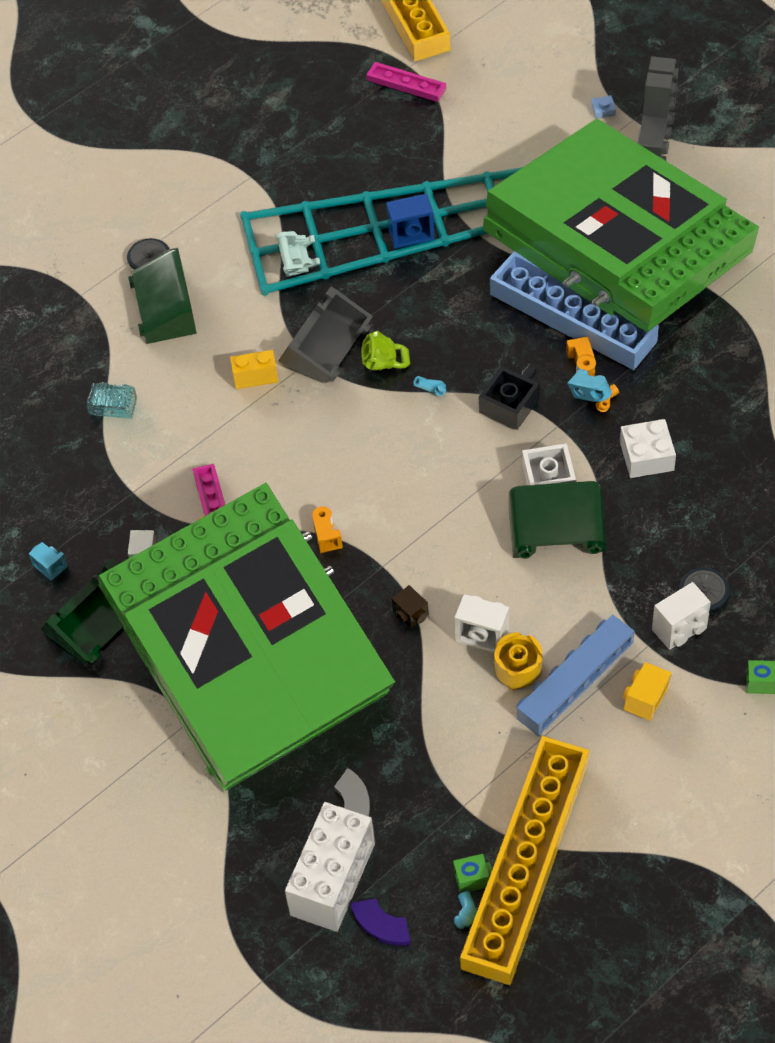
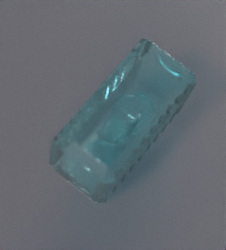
(112, 400)

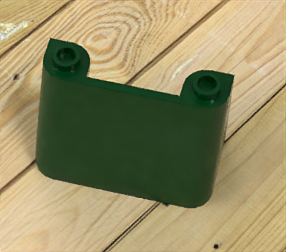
(163, 298)
(556, 517)
(85, 621)

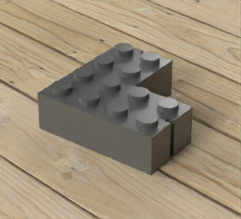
(659, 106)

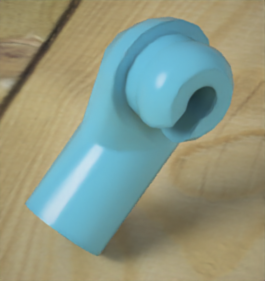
(434, 386)
(468, 911)

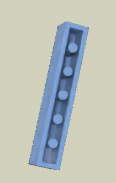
(574, 674)

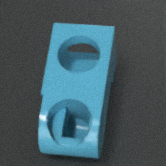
(590, 387)

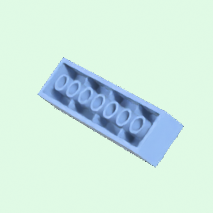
(549, 301)

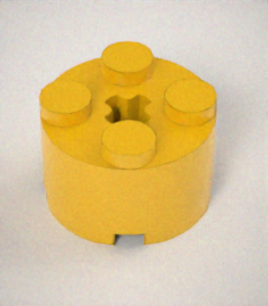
(518, 660)

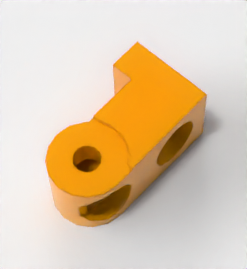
(582, 353)
(323, 524)

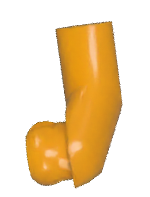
(604, 405)

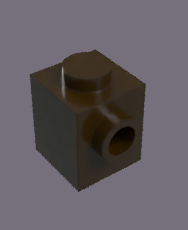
(410, 607)

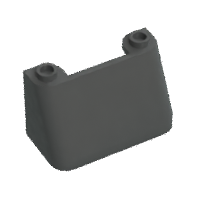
(326, 336)

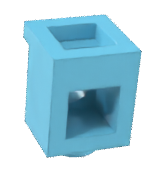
(48, 560)

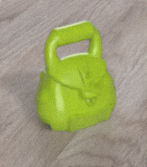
(380, 352)

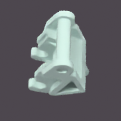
(295, 253)

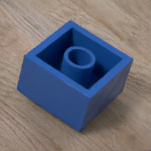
(410, 221)

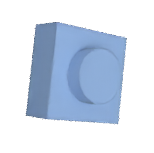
(603, 107)

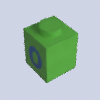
(760, 677)
(472, 873)

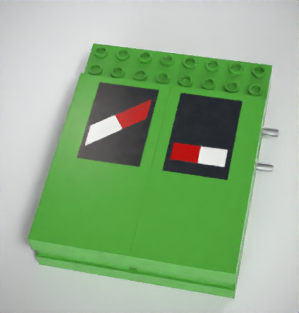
(618, 225)
(245, 635)

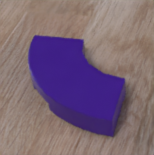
(379, 924)

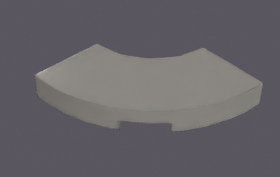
(353, 793)

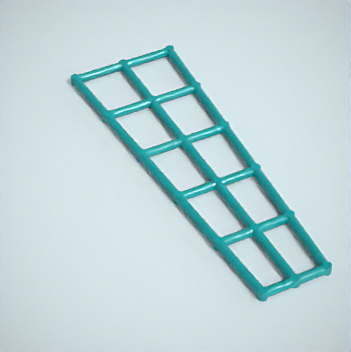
(374, 227)

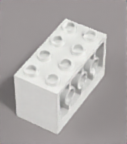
(330, 866)

